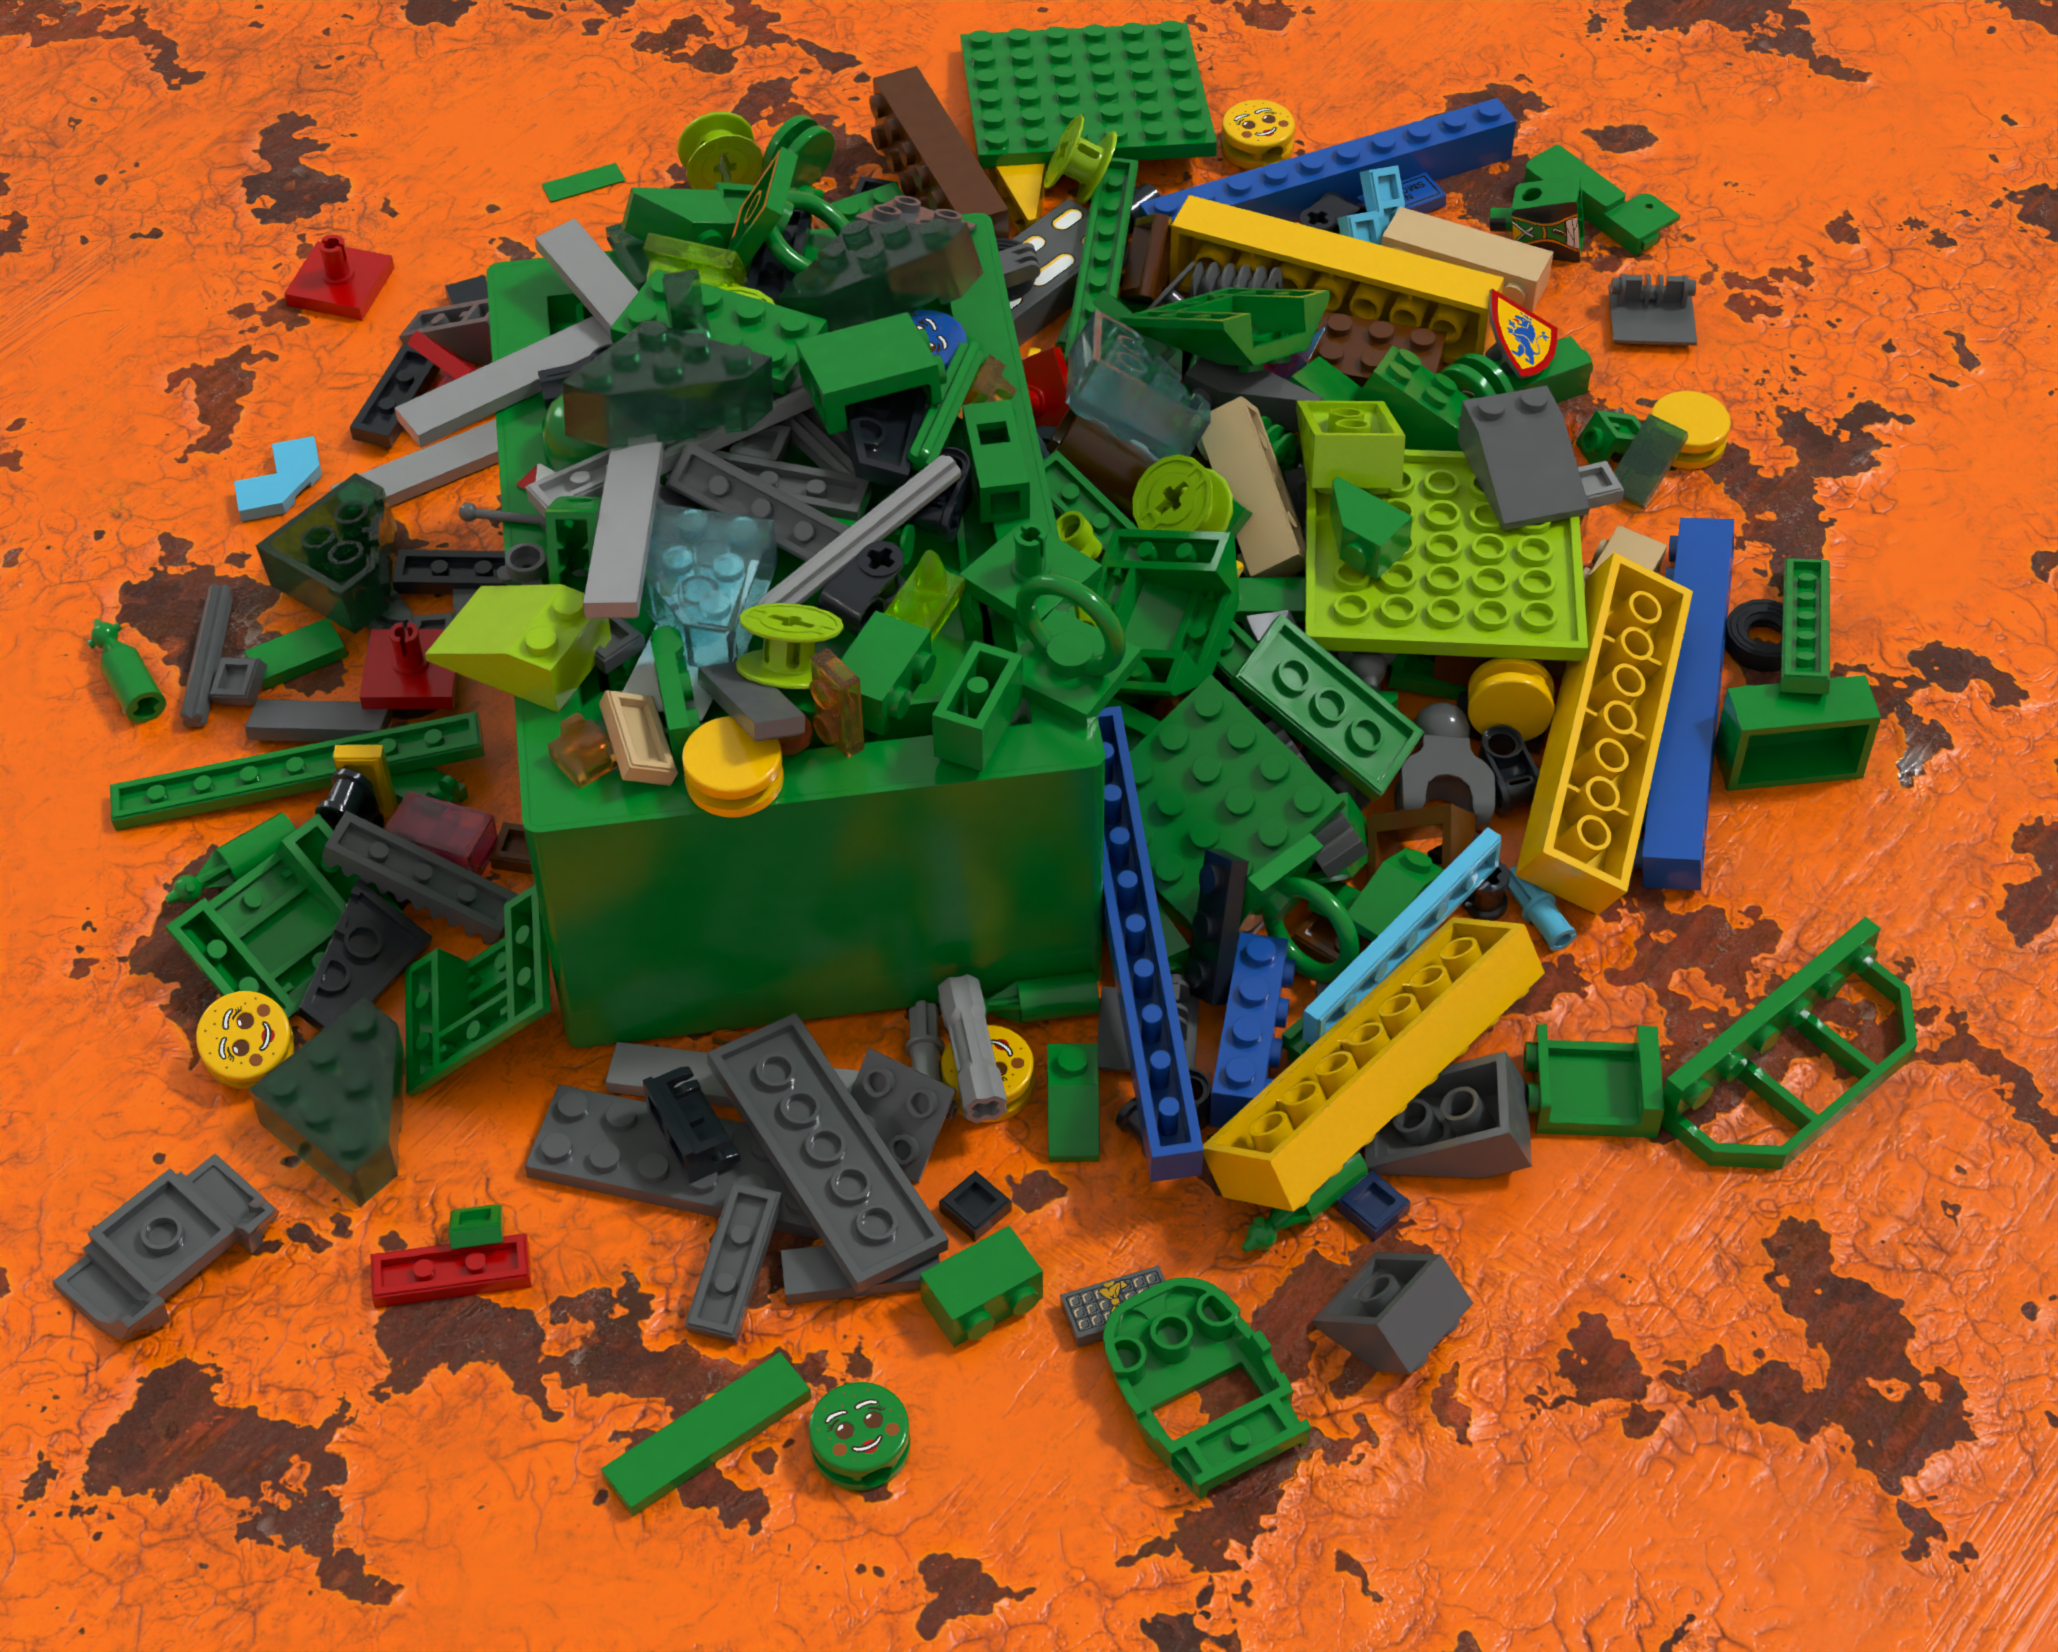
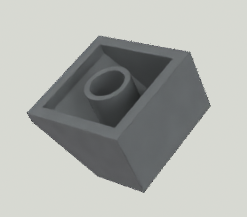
(1395, 1310)

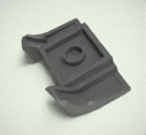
(161, 1244)

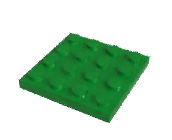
(1220, 783)

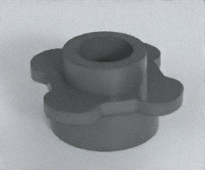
(524, 565)

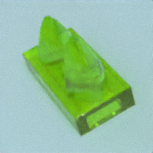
(715, 265)
(928, 595)

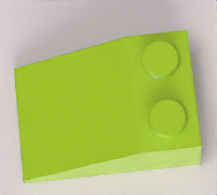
(1351, 442)
(523, 641)

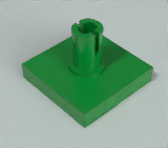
(1019, 556)

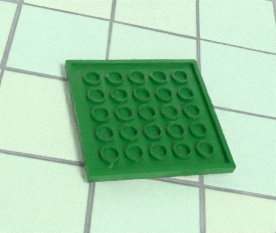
(1119, 77)

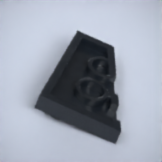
(882, 434)
(363, 957)

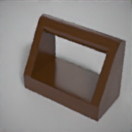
(1148, 259)
(1392, 828)

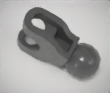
(1446, 767)

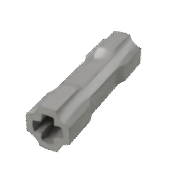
(978, 1076)

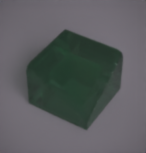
(685, 302)

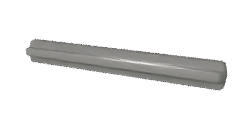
(870, 528)

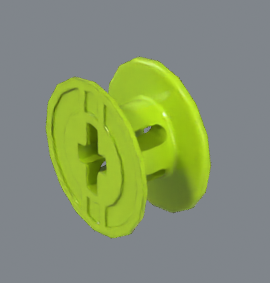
(714, 136)
(1080, 159)
(1182, 497)
(788, 643)

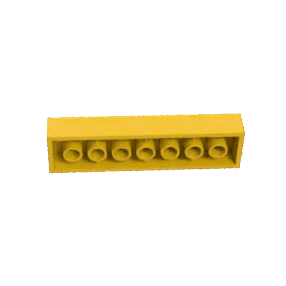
(1360, 275)
(1605, 737)
(1372, 1063)

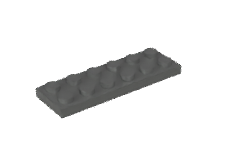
(618, 1151)
(827, 1153)

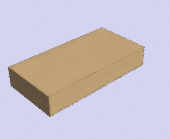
(638, 738)

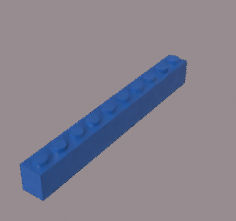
(1434, 145)
(1683, 770)
(1143, 973)

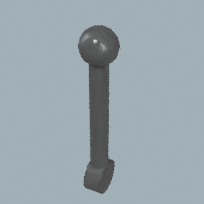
(469, 512)

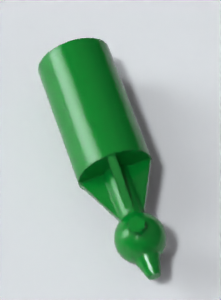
(127, 674)
(233, 859)
(1046, 998)
(1264, 1232)

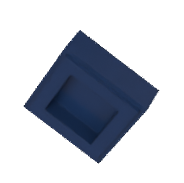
(1373, 1206)

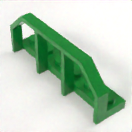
(1759, 1031)

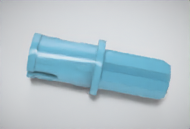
(1541, 911)

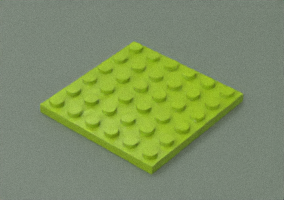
(1458, 585)

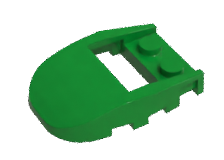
(1179, 1341)

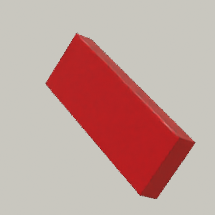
(449, 1273)

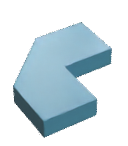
(1382, 200)
(275, 494)

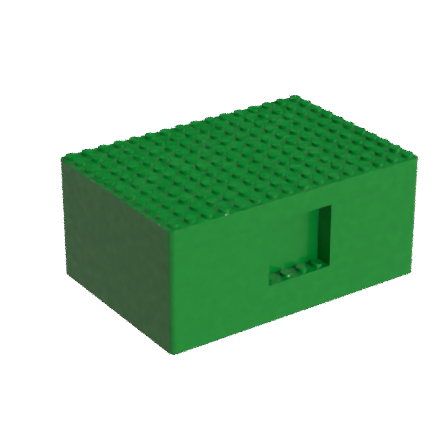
(864, 867)

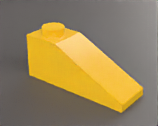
(1021, 191)

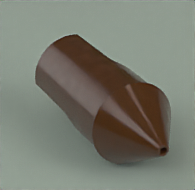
(1105, 458)

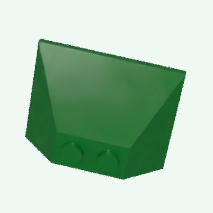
(1237, 324)
(1172, 601)
(272, 921)
(470, 1006)

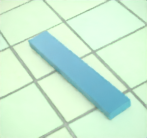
(1403, 934)

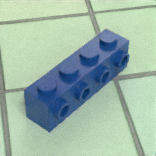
(1250, 1024)

